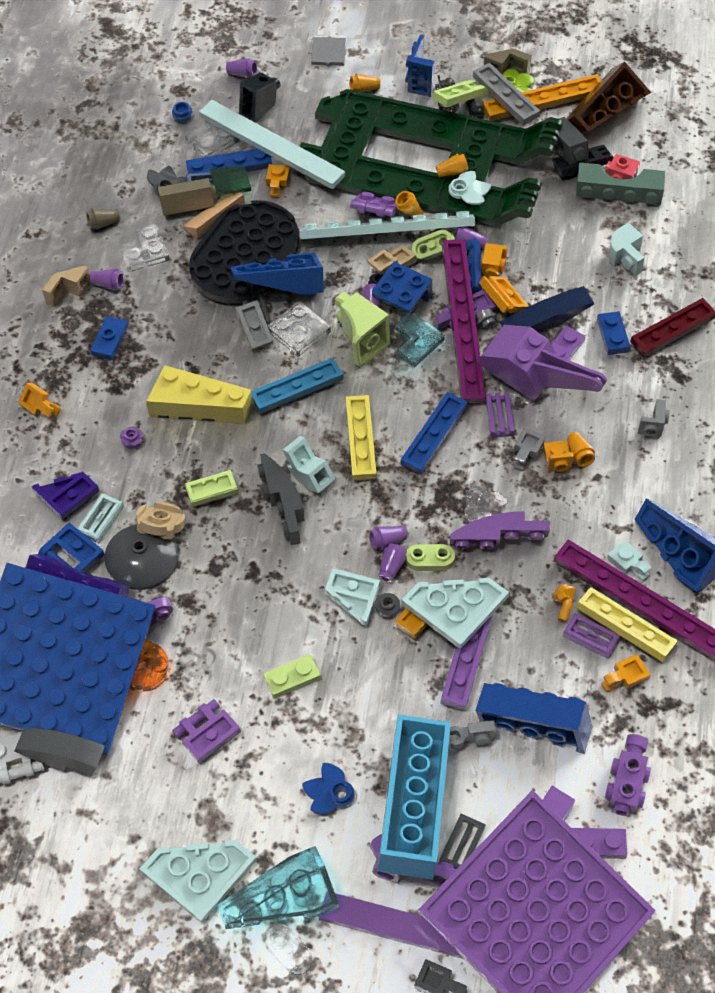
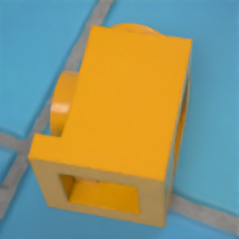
(493, 260)

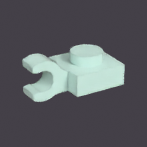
(628, 559)

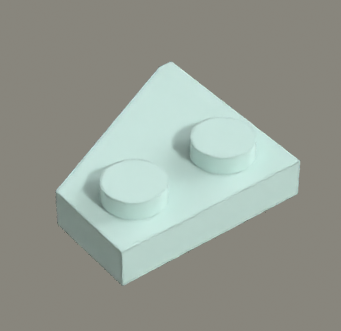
(353, 593)

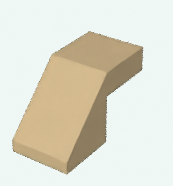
(71, 281)

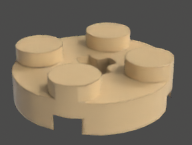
(160, 520)

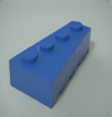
(536, 714)

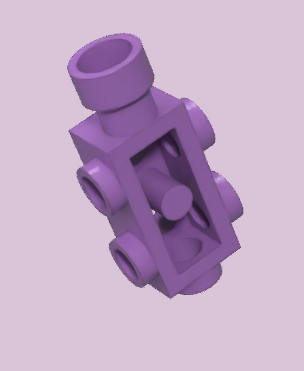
(629, 778)

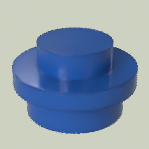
(182, 111)

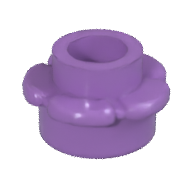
(131, 442)

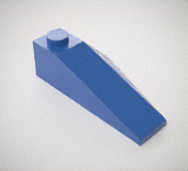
(296, 274)

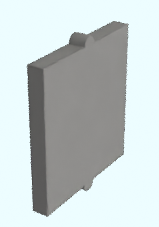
(328, 51)

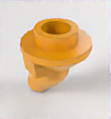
(564, 594)

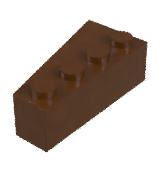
(609, 97)

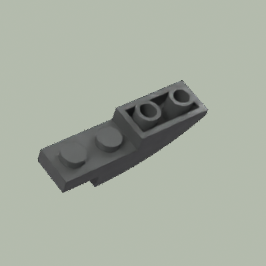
(282, 494)

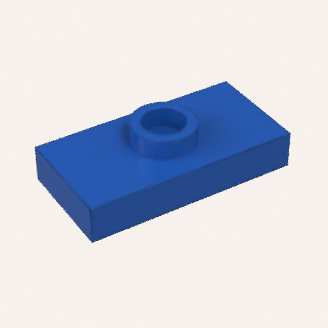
(109, 338)

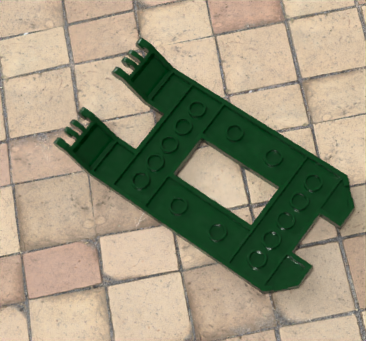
(482, 141)

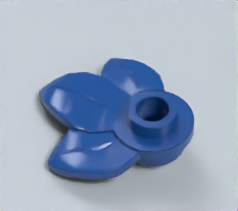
(325, 789)

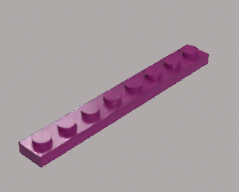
(463, 321)
(637, 597)

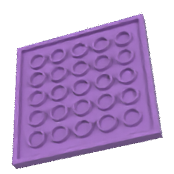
(536, 906)

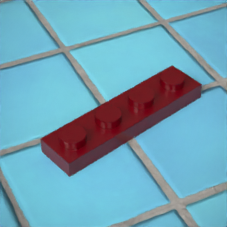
(673, 327)

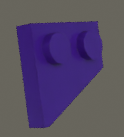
(66, 493)

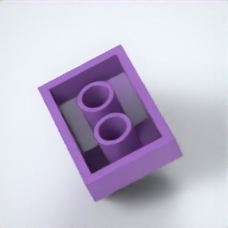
(530, 363)

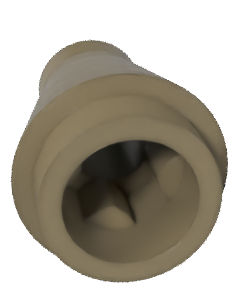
(102, 217)

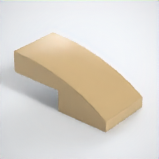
(384, 259)

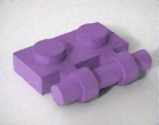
(368, 202)
(211, 735)

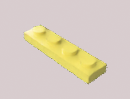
(360, 437)
(626, 624)

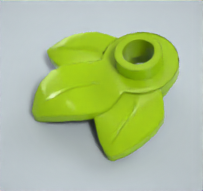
(520, 81)

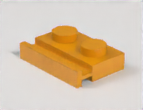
(503, 294)

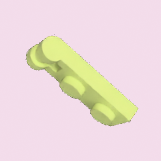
(459, 93)

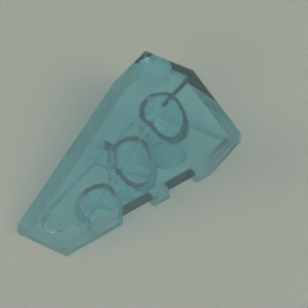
(287, 890)

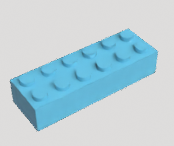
(414, 797)

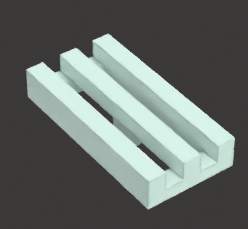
(92, 533)

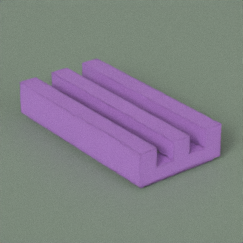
(498, 399)
(589, 639)

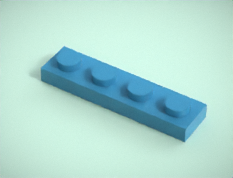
(296, 385)

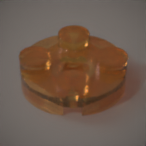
(157, 668)

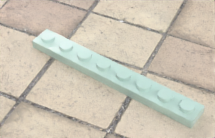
(397, 224)

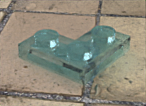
(422, 338)

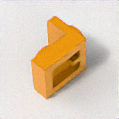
(557, 456)

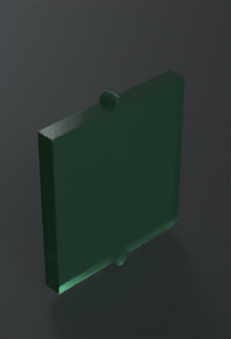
(230, 180)

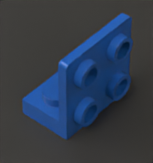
(420, 70)
(403, 287)

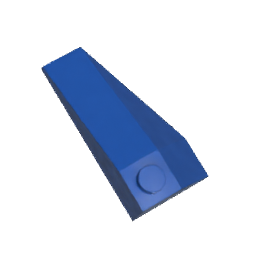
(681, 543)

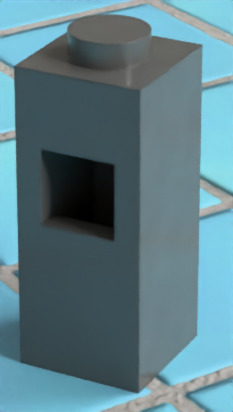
(571, 143)

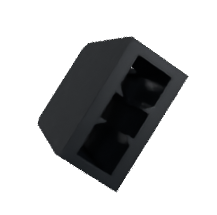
(257, 96)

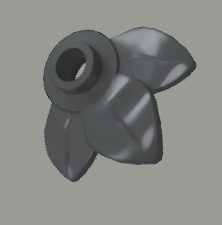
(164, 177)

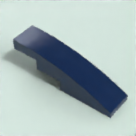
(552, 310)

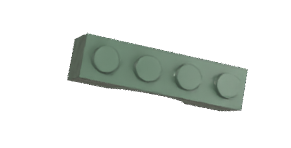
(596, 183)

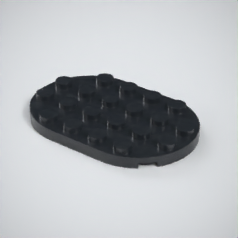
(239, 238)

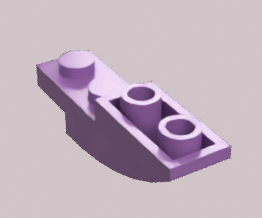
(488, 530)

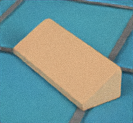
(202, 222)

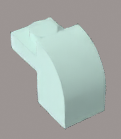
(624, 248)
(306, 468)

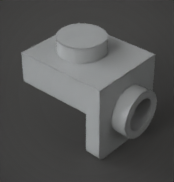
(655, 425)

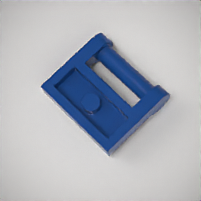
(76, 546)

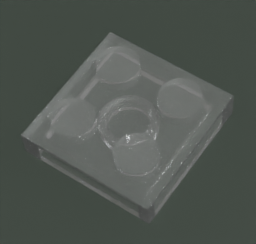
(299, 329)

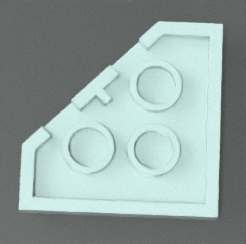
(455, 606)
(198, 874)

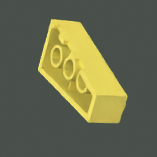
(198, 397)

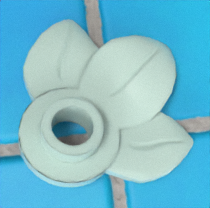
(469, 189)

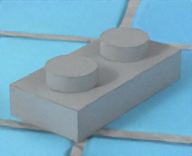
(254, 325)

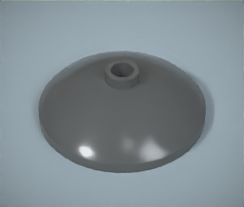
(142, 567)

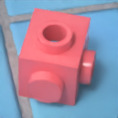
(622, 167)

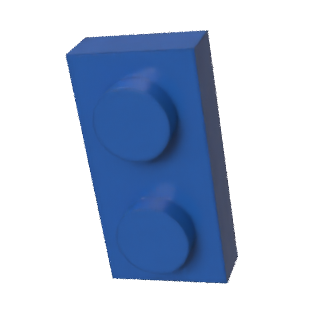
(613, 333)

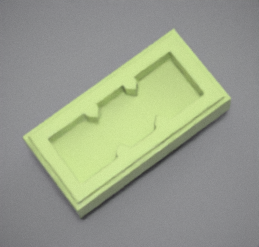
(211, 488)

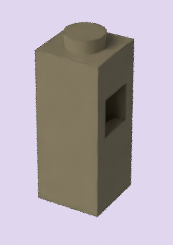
(187, 196)

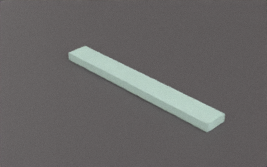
(272, 144)

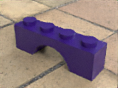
(57, 568)

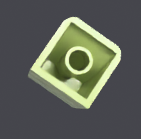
(364, 325)

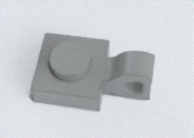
(527, 444)
(478, 733)

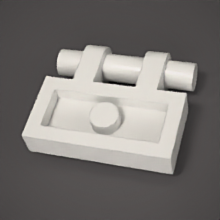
(9, 757)

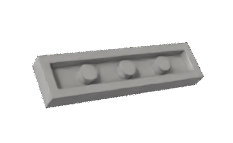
(506, 94)

